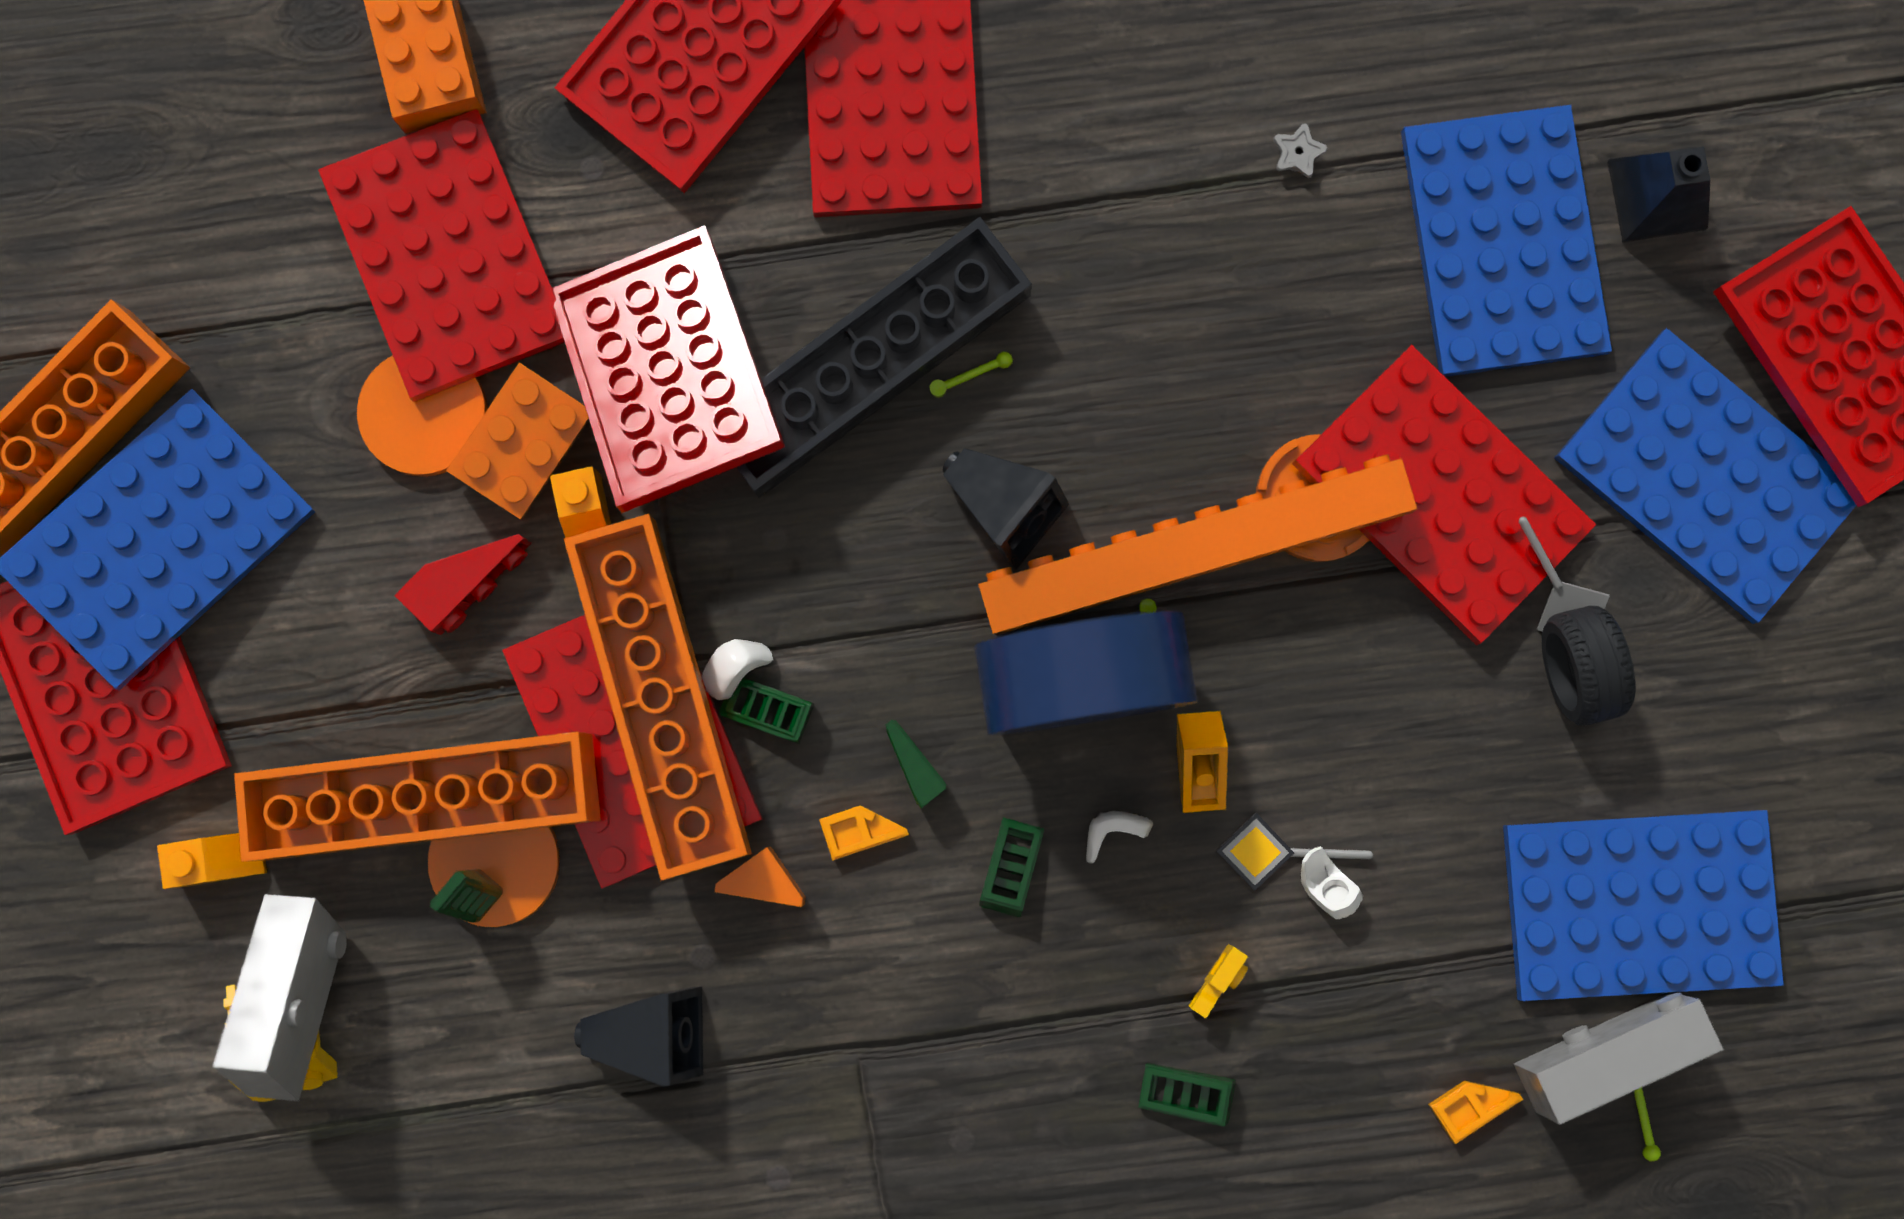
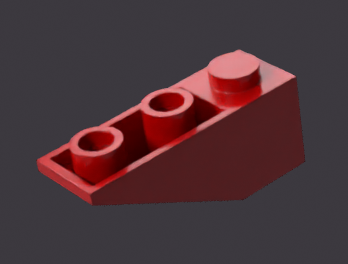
(450, 585)

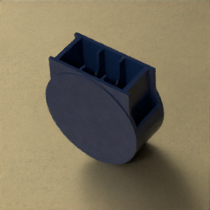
(1085, 672)

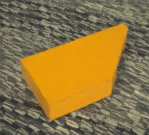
(858, 830)
(1471, 1107)

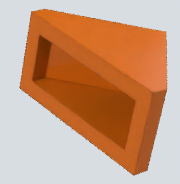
(763, 879)

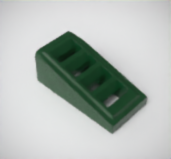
(799, 719)
(920, 774)
(467, 895)
(1000, 903)
(1207, 1081)

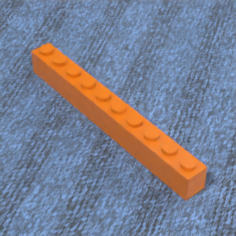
(1198, 546)

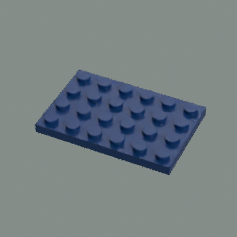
(1505, 241)
(1709, 476)
(154, 539)
(1642, 905)

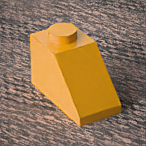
(580, 501)
(1202, 761)
(204, 861)

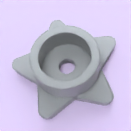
(1298, 162)

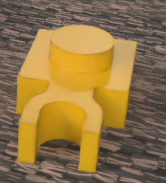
(1226, 972)

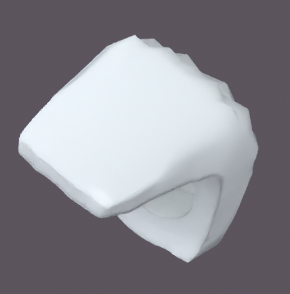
(731, 664)
(1112, 822)
(1328, 885)

